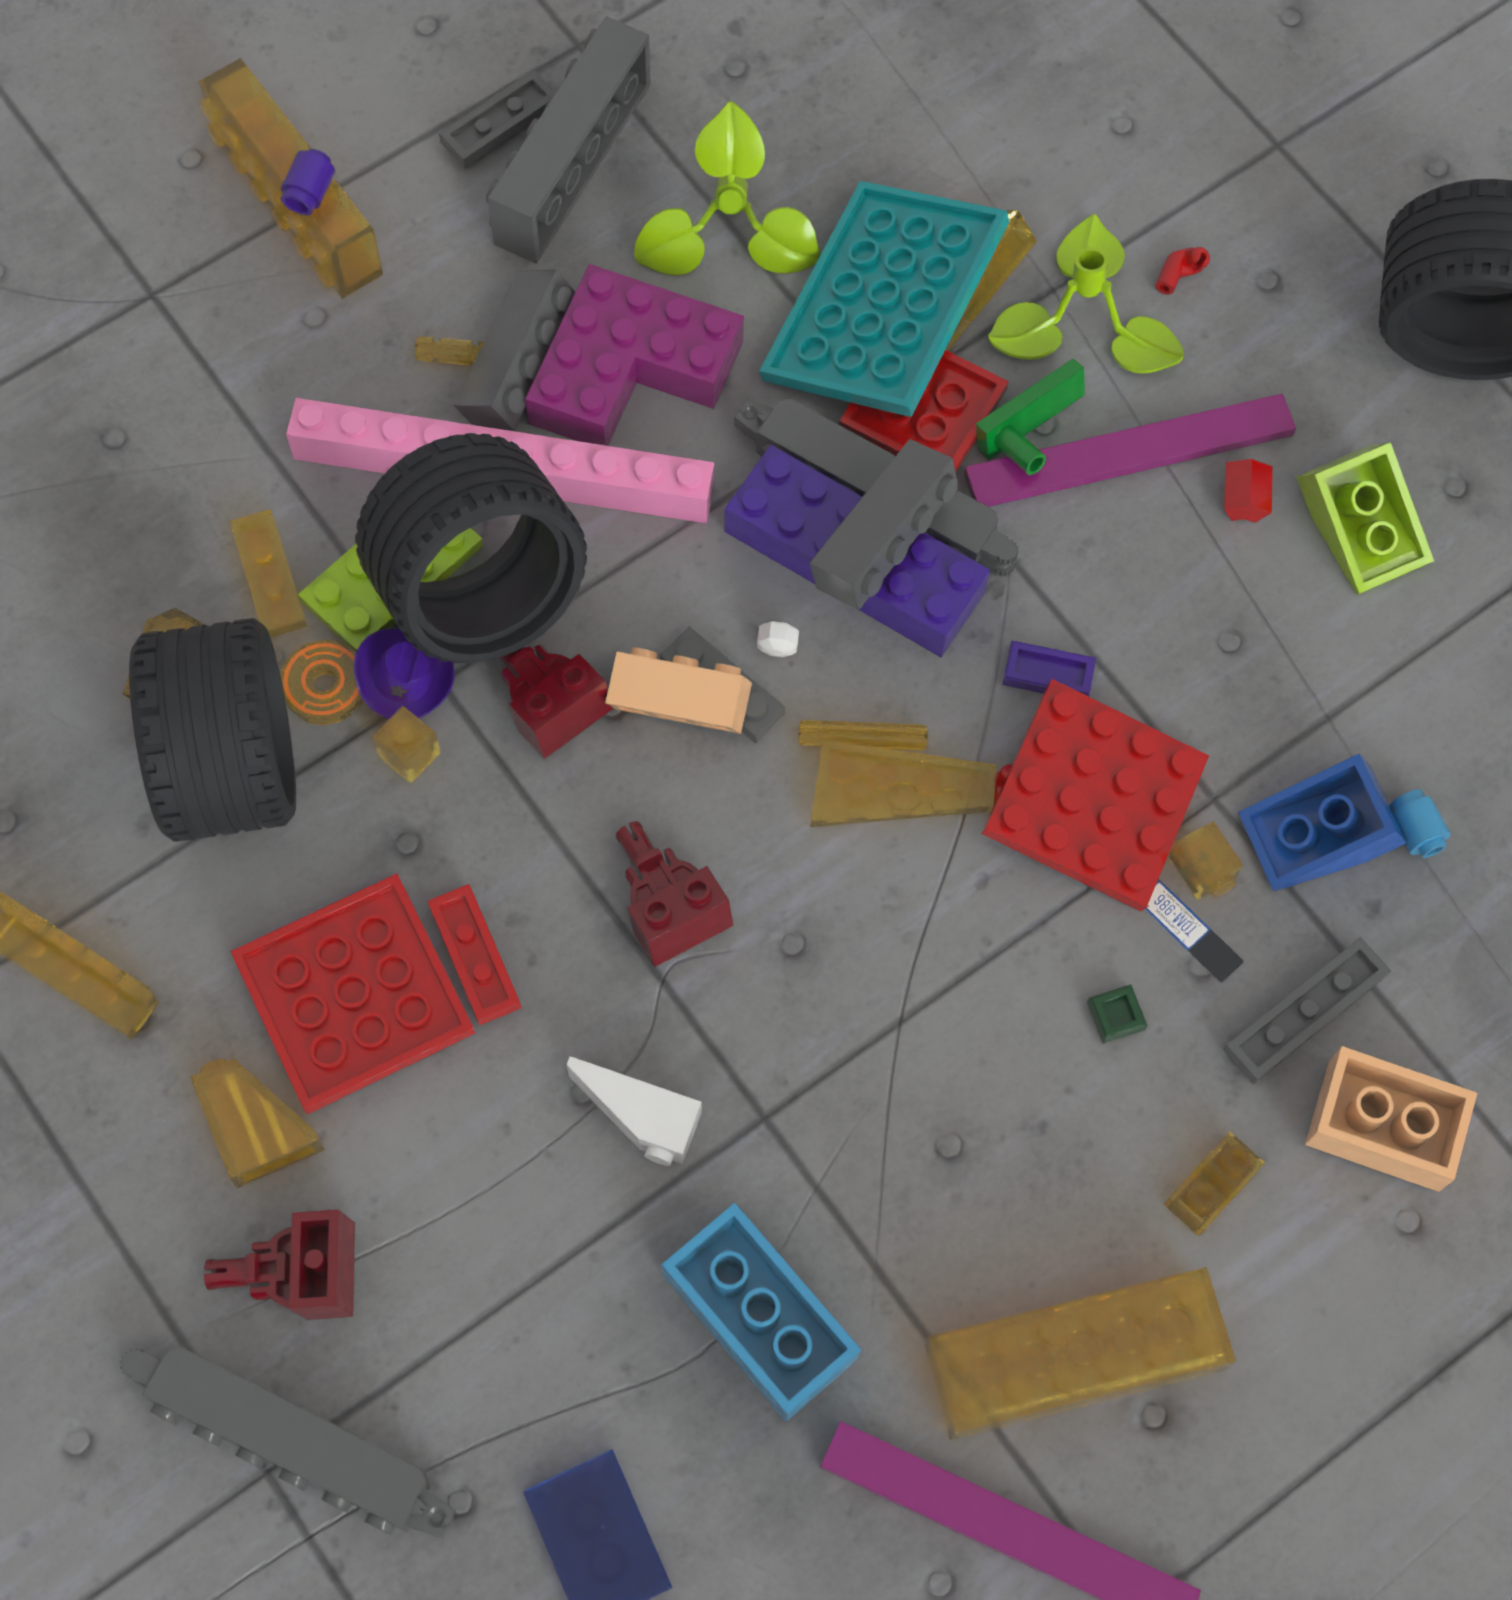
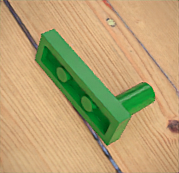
(1009, 424)

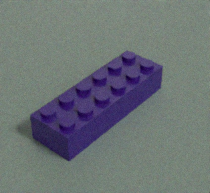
(793, 512)

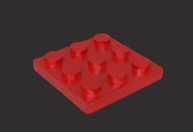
(944, 417)

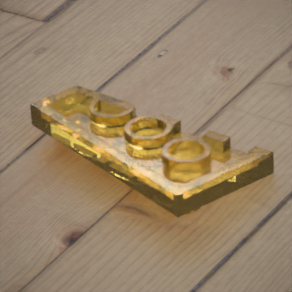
(890, 784)

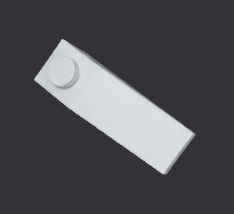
(648, 1115)

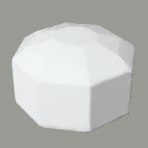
(777, 639)

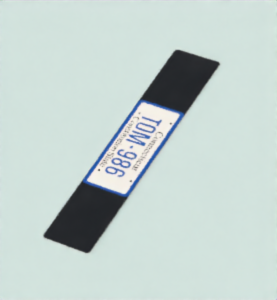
(1192, 933)

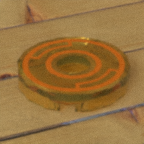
(305, 666)

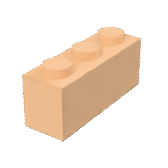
(679, 690)

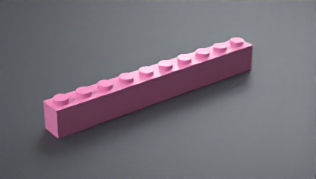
(575, 469)

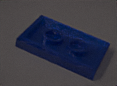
(597, 1534)

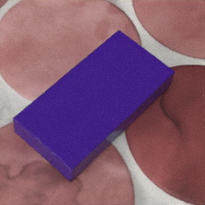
(1034, 666)

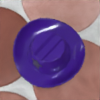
(398, 675)

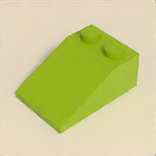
(1366, 516)

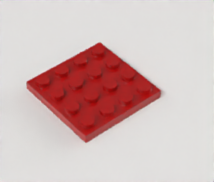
(1096, 795)
(352, 993)

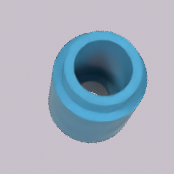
(1420, 823)

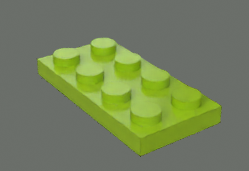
(350, 605)

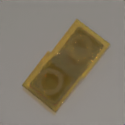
(1214, 1183)

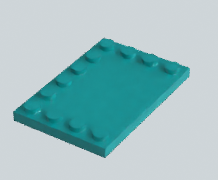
(885, 297)

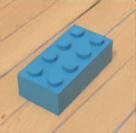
(760, 1311)

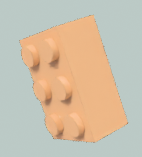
(1391, 1119)

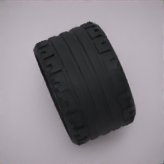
(1451, 281)
(435, 498)
(212, 730)

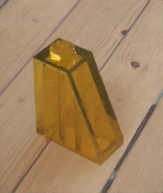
(251, 1123)

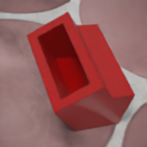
(1248, 490)

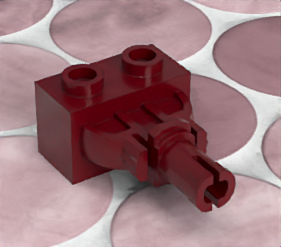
(553, 696)
(670, 903)
(299, 1268)

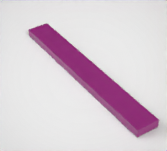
(1134, 450)
(996, 1521)

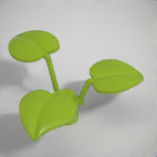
(733, 151)
(1089, 257)

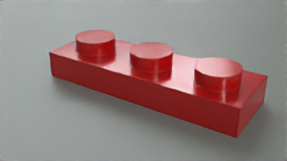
(474, 954)

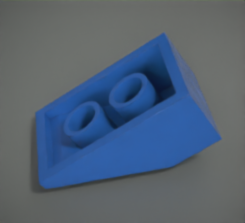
(1322, 825)

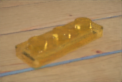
(268, 573)

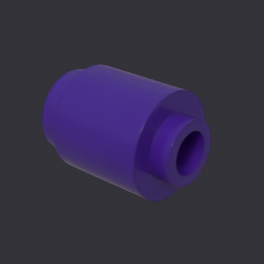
(307, 181)

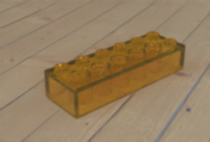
(263, 147)
(1079, 1353)

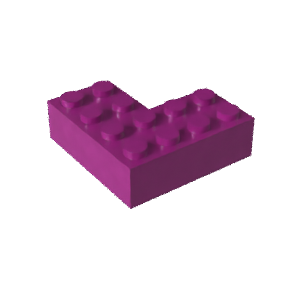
(624, 336)

